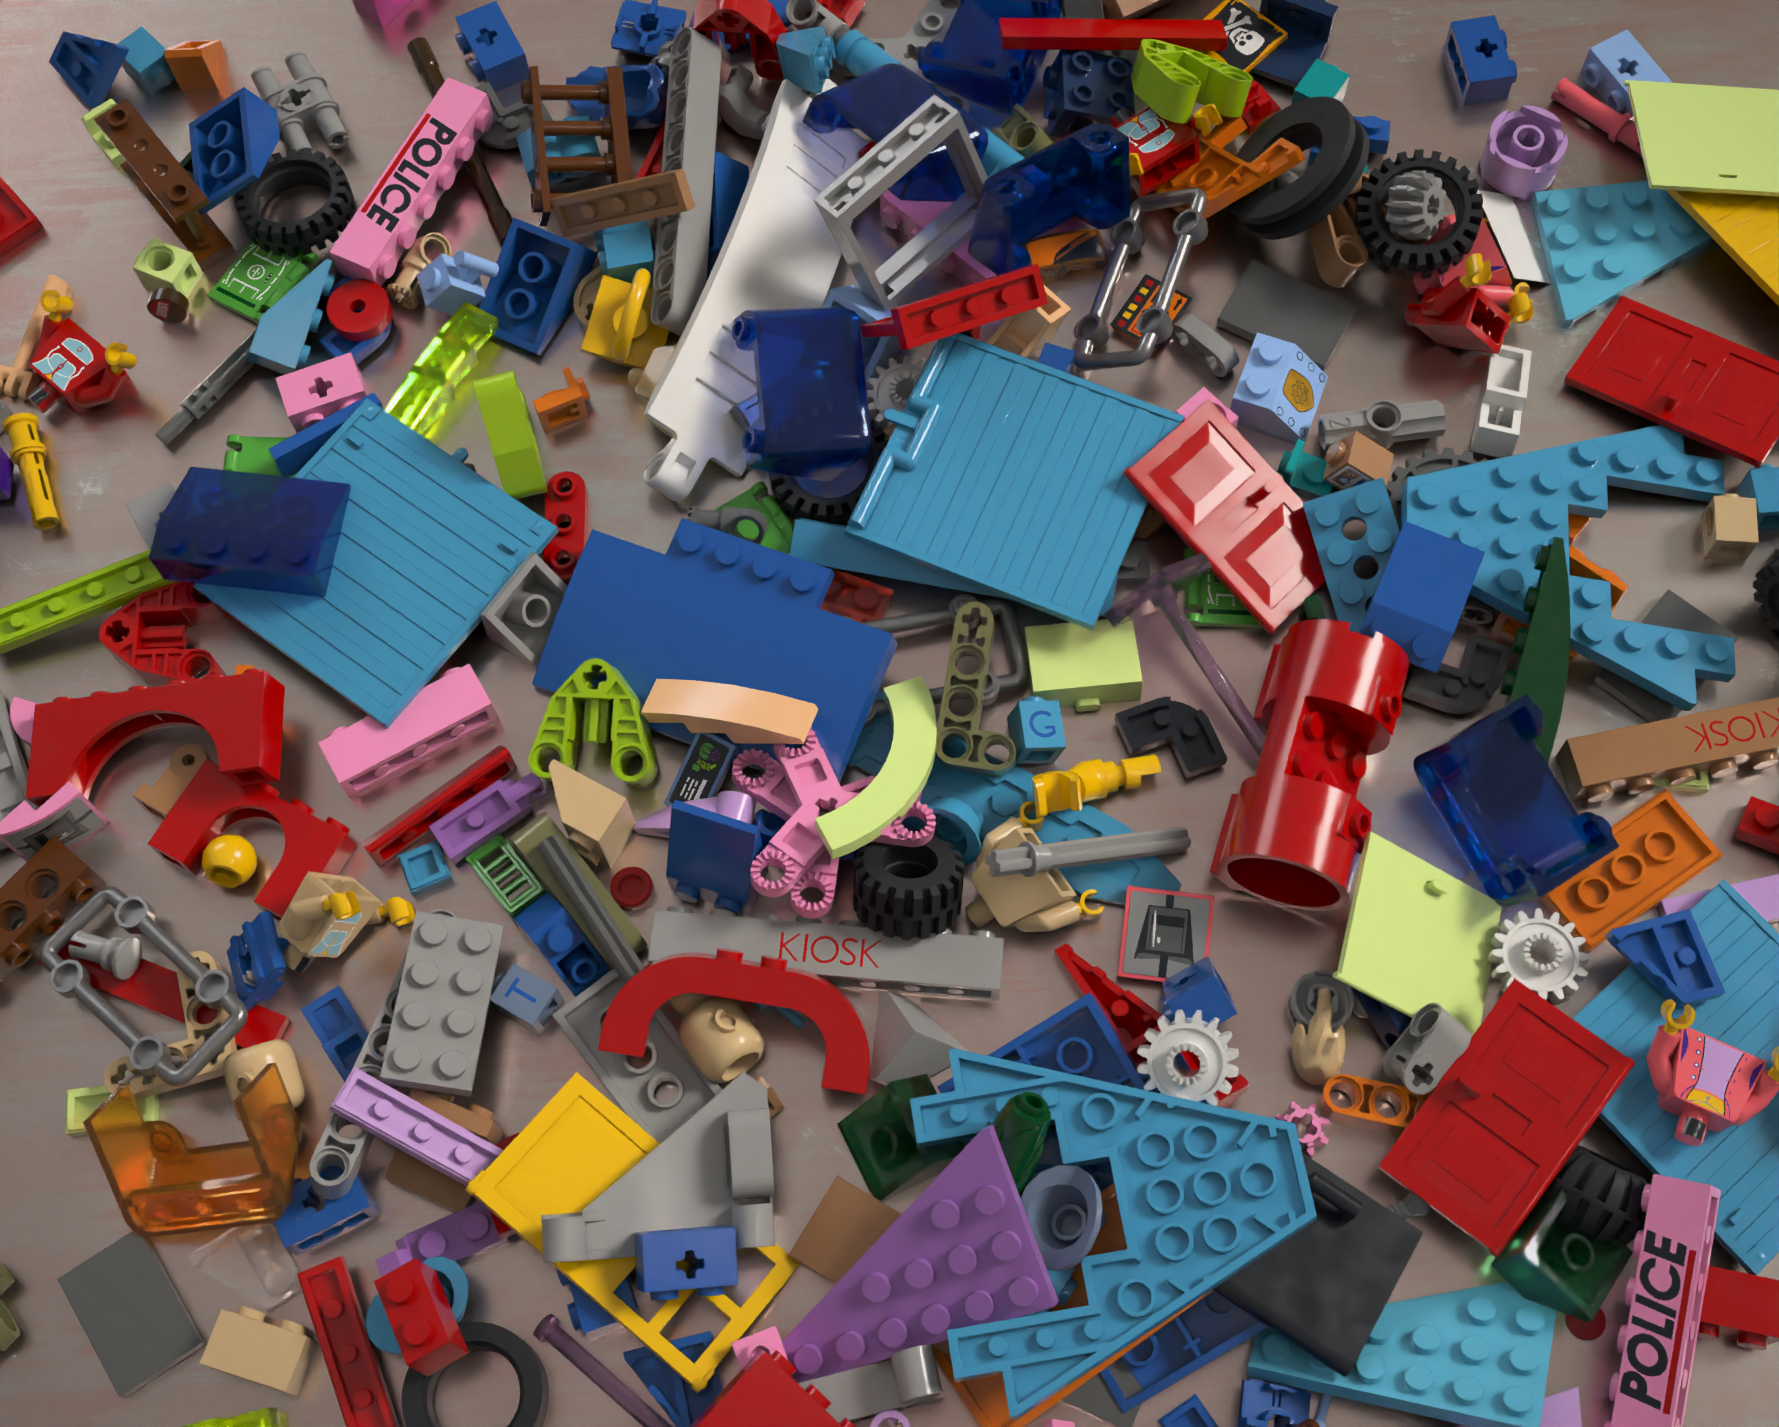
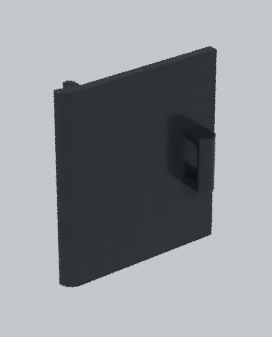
(1330, 1277)

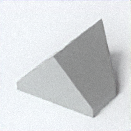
(908, 1042)

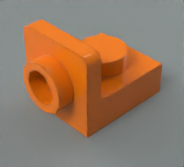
(564, 405)

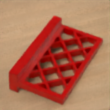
(962, 308)

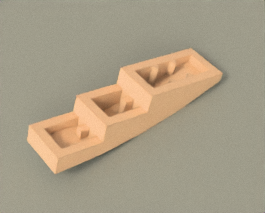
(737, 711)

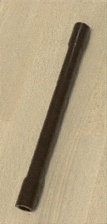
(498, 215)

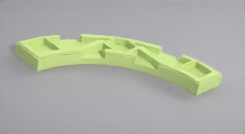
(899, 779)

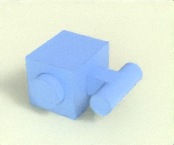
(453, 281)

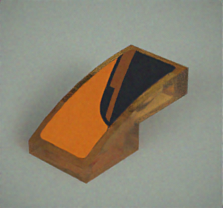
(1067, 251)

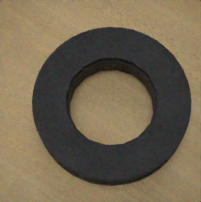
(1323, 184)

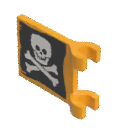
(1248, 34)

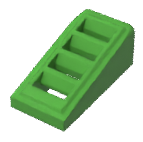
(523, 900)

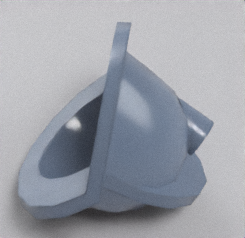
(1064, 1214)

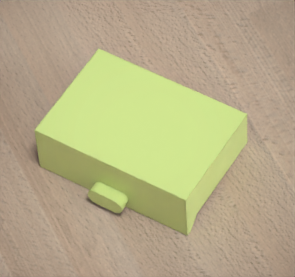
(1083, 664)

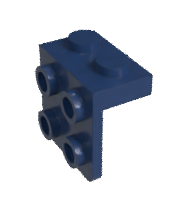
(1309, 32)
(1086, 87)

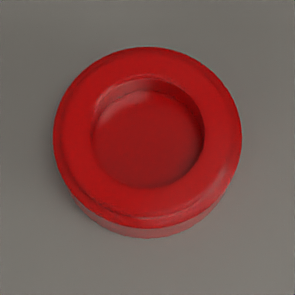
(632, 889)

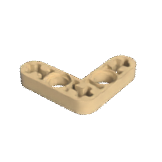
(184, 1049)

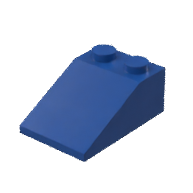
(232, 145)
(535, 284)
(1422, 594)
(712, 858)

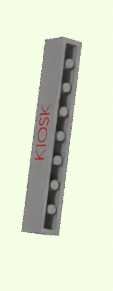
(842, 953)

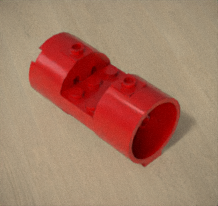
(1298, 821)

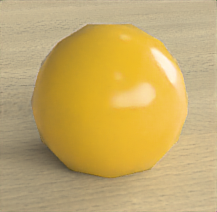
(229, 861)

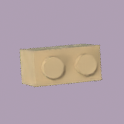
(260, 1351)

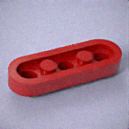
(569, 507)

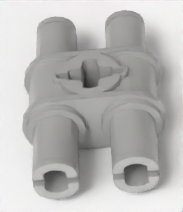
(301, 104)

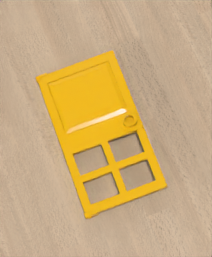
(561, 1167)

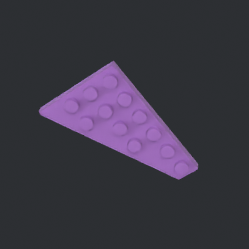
(943, 1265)

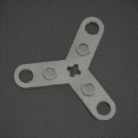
(929, 25)

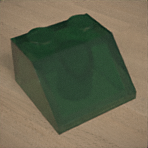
(885, 1140)
(1560, 1265)

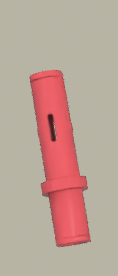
(1617, 125)

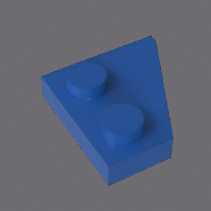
(88, 65)
(1670, 957)
(668, 1388)

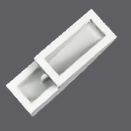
(1501, 402)

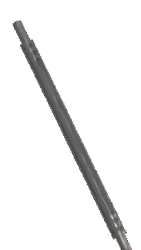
(216, 384)

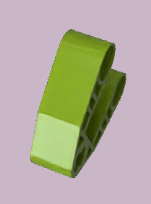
(1176, 77)
(510, 434)
(563, 719)

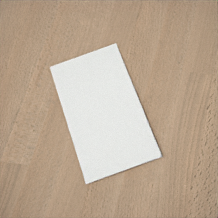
(1513, 237)

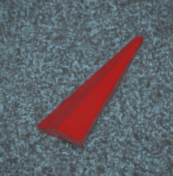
(1128, 1014)

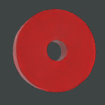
(356, 295)

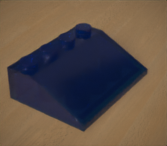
(251, 531)

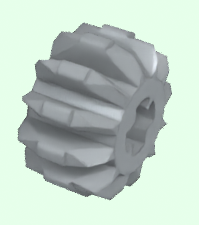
(1415, 205)

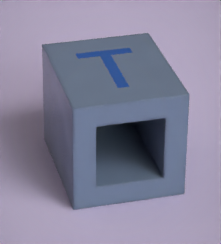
(525, 998)

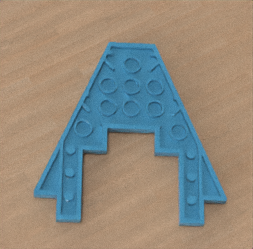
(1525, 500)
(1195, 1200)

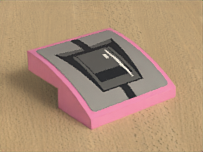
(64, 815)

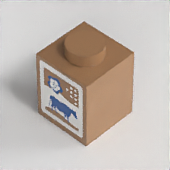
(1356, 462)

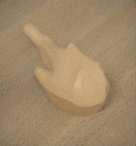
(1321, 1051)

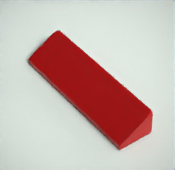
(415, 821)

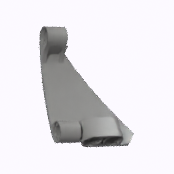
(700, 1176)

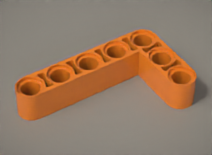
(1362, 1113)

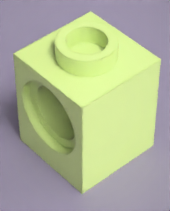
(167, 267)

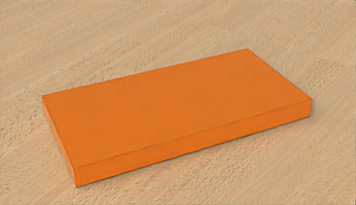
(1654, 858)

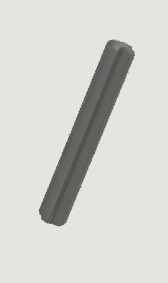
(590, 907)

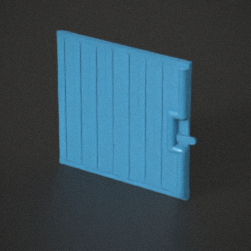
(1012, 478)
(410, 571)
(1739, 1158)

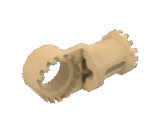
(411, 266)

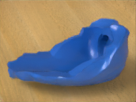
(643, 90)

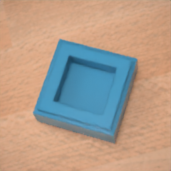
(425, 868)

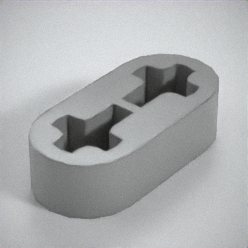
(1205, 345)

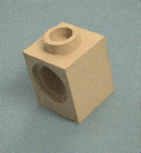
(1730, 527)

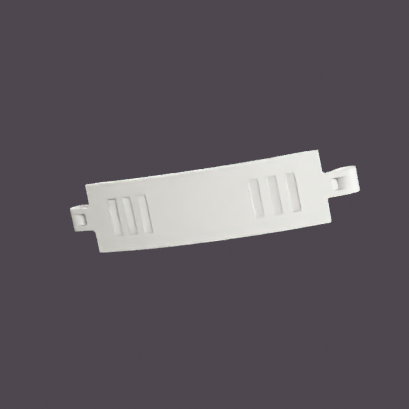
(771, 259)

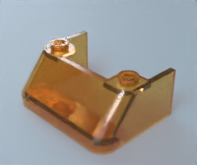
(213, 1187)

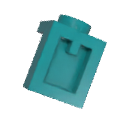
(1304, 473)

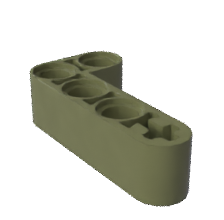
(973, 688)
(526, 843)

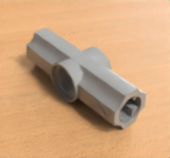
(1403, 422)

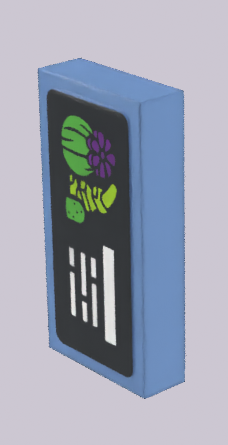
(703, 768)

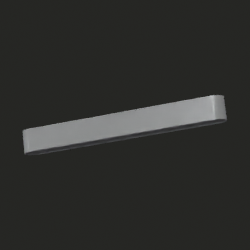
(689, 145)

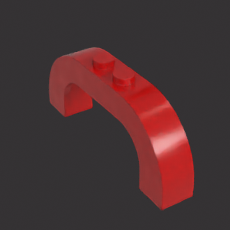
(762, 982)

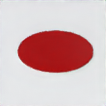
(1587, 1330)

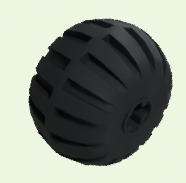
(1604, 1194)

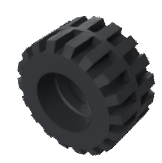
(908, 888)

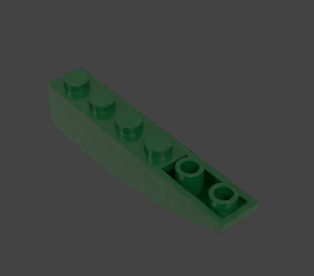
(1544, 643)

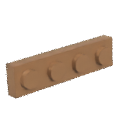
(623, 203)

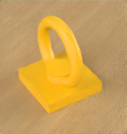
(622, 322)

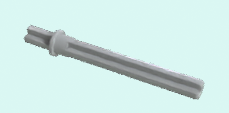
(1032, 858)

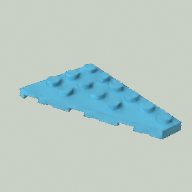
(1610, 241)
(1444, 1356)

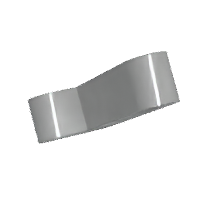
(894, 1384)

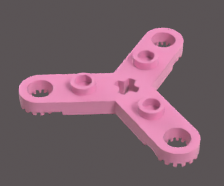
(776, 795)
(798, 842)

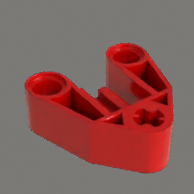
(742, 17)
(152, 634)

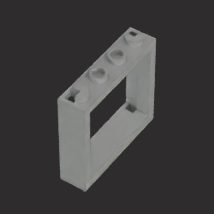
(877, 172)

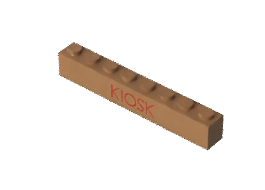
(1671, 749)

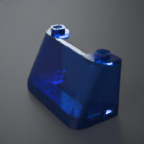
(972, 56)
(880, 103)
(807, 391)
(1510, 806)

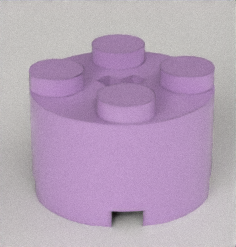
(1523, 152)

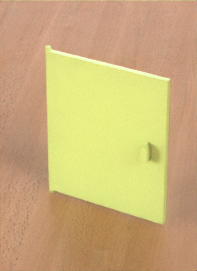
(1707, 137)
(1417, 935)

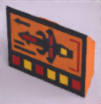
(1139, 301)

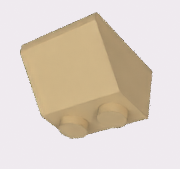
(592, 815)

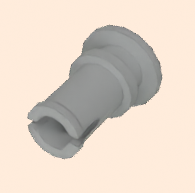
(113, 954)

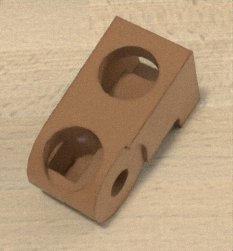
(169, 787)

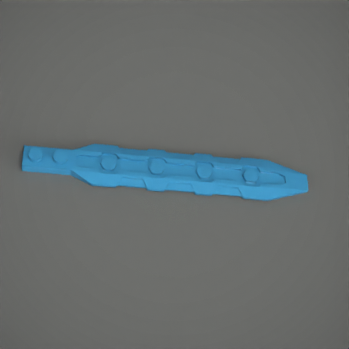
(1002, 798)

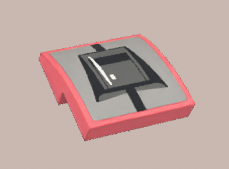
(1163, 932)

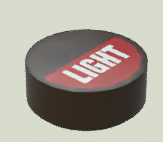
(168, 305)

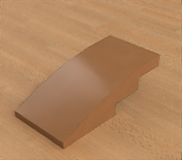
(843, 1231)

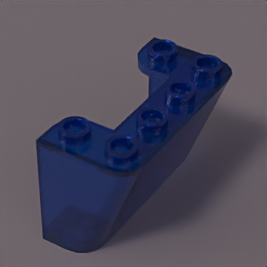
(1073, 177)

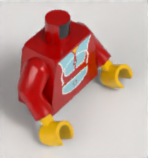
(1162, 147)
(1465, 315)
(73, 363)

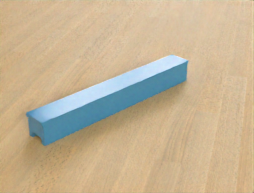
(829, 547)

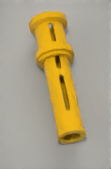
(29, 456)

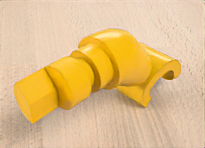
(1088, 782)

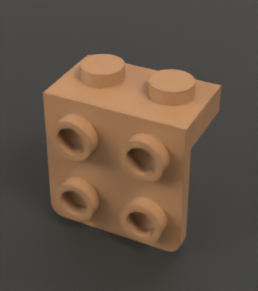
(426, 1181)

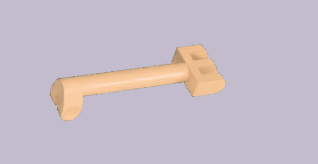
(17, 379)

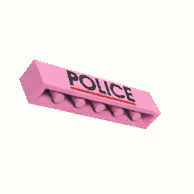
(413, 183)
(1664, 1303)

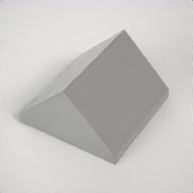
(525, 610)

